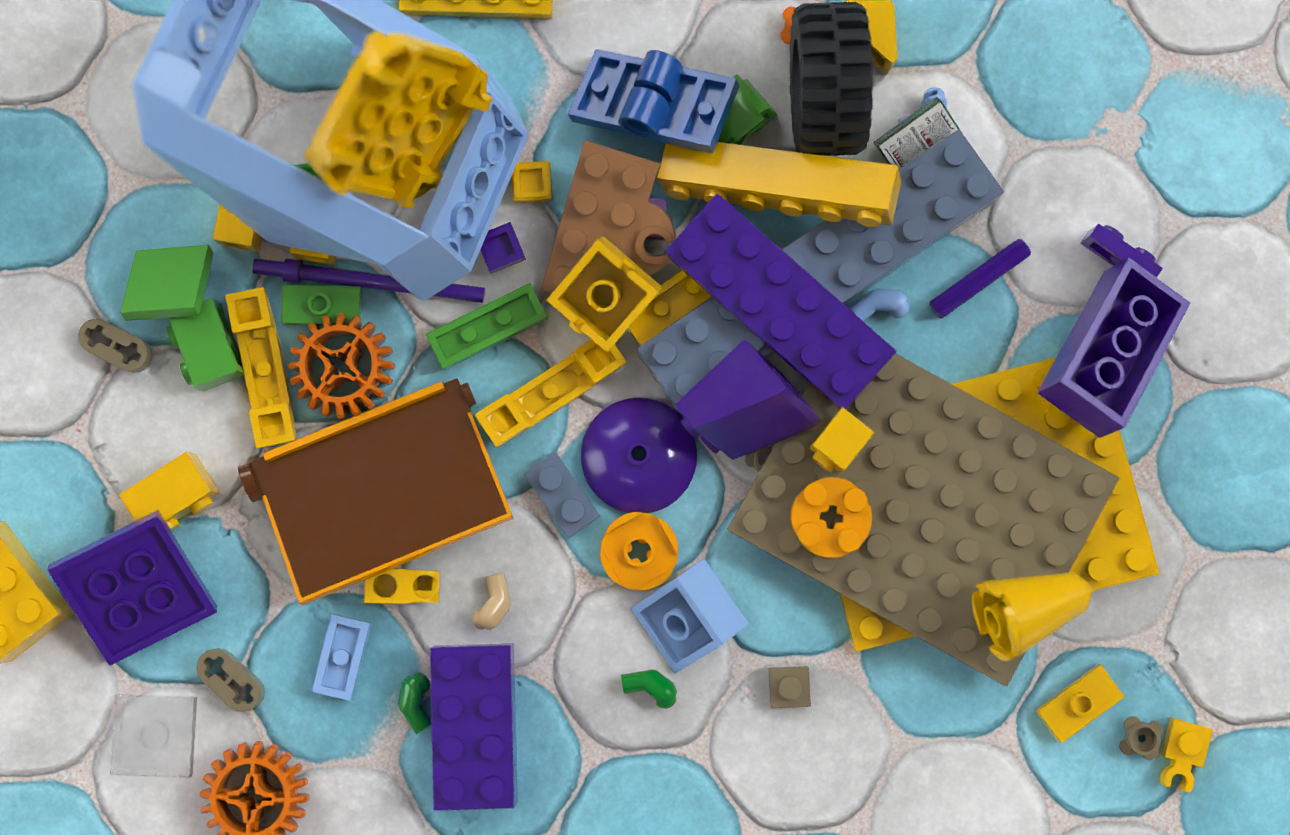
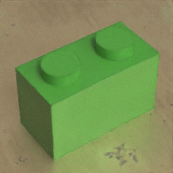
(206, 347)

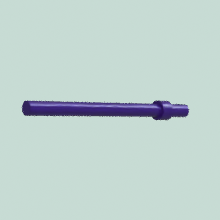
(295, 271)

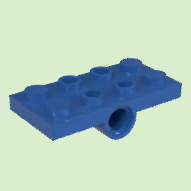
(654, 99)

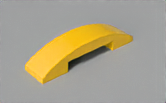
(263, 367)
(549, 392)

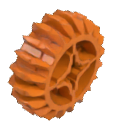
(314, 346)
(257, 778)

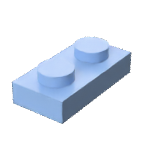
(341, 657)

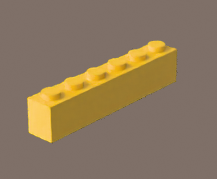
(784, 182)

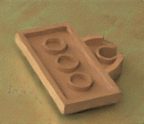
(610, 201)

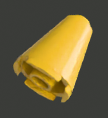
(1027, 609)

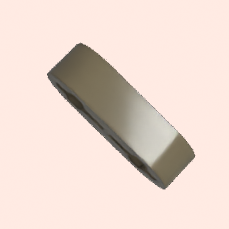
(111, 353)
(237, 672)

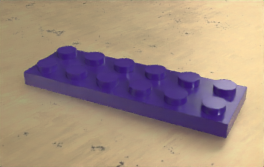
(780, 302)

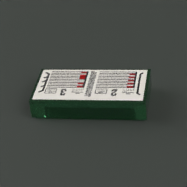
(916, 134)

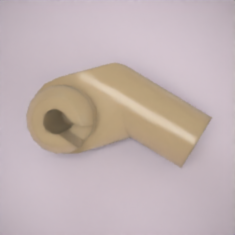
(496, 606)

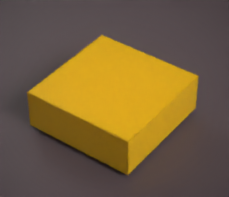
(532, 182)

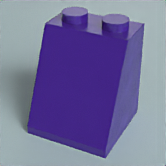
(745, 405)

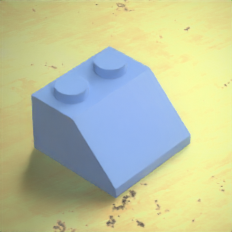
(690, 616)

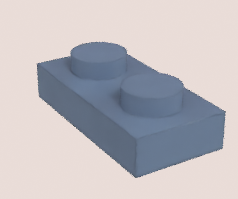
(562, 495)

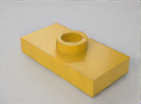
(1079, 703)

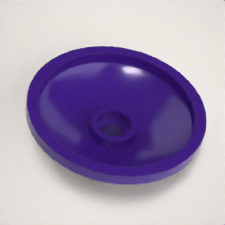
(643, 484)

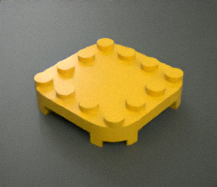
(397, 118)

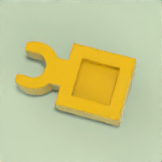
(1185, 746)

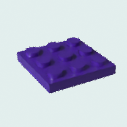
(132, 588)

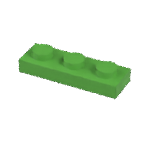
(486, 326)

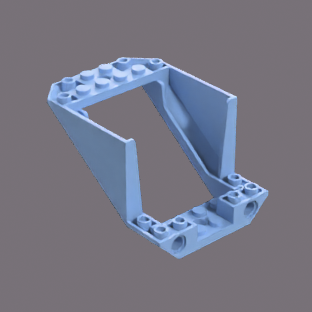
(289, 203)

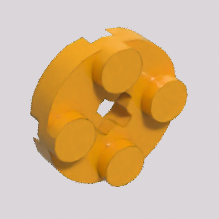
(849, 503)
(617, 545)

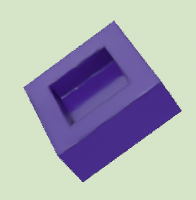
(501, 248)

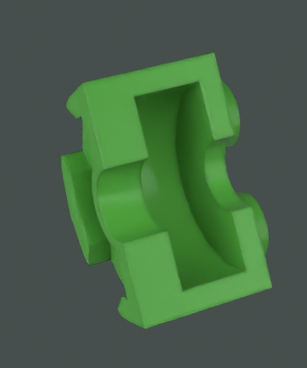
(747, 115)

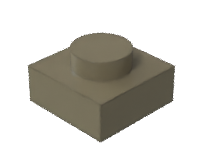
(789, 687)

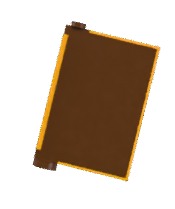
(378, 489)

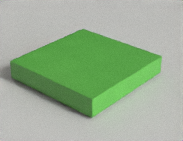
(167, 283)

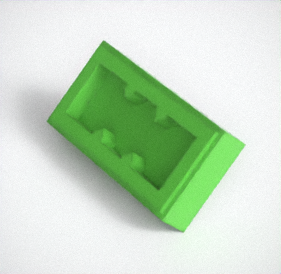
(311, 302)

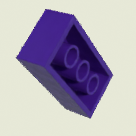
(1114, 348)
(473, 726)

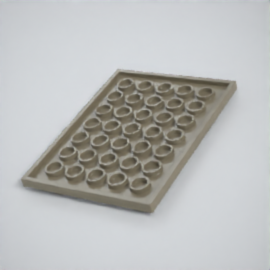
(952, 504)

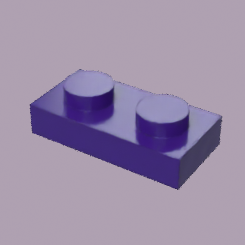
(1109, 245)

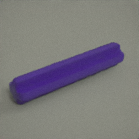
(980, 278)

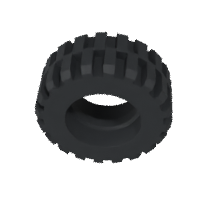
(831, 78)

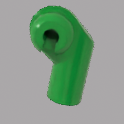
(654, 684)
(410, 701)

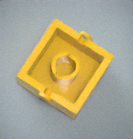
(604, 294)

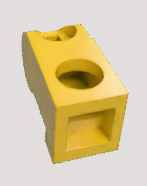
(403, 587)

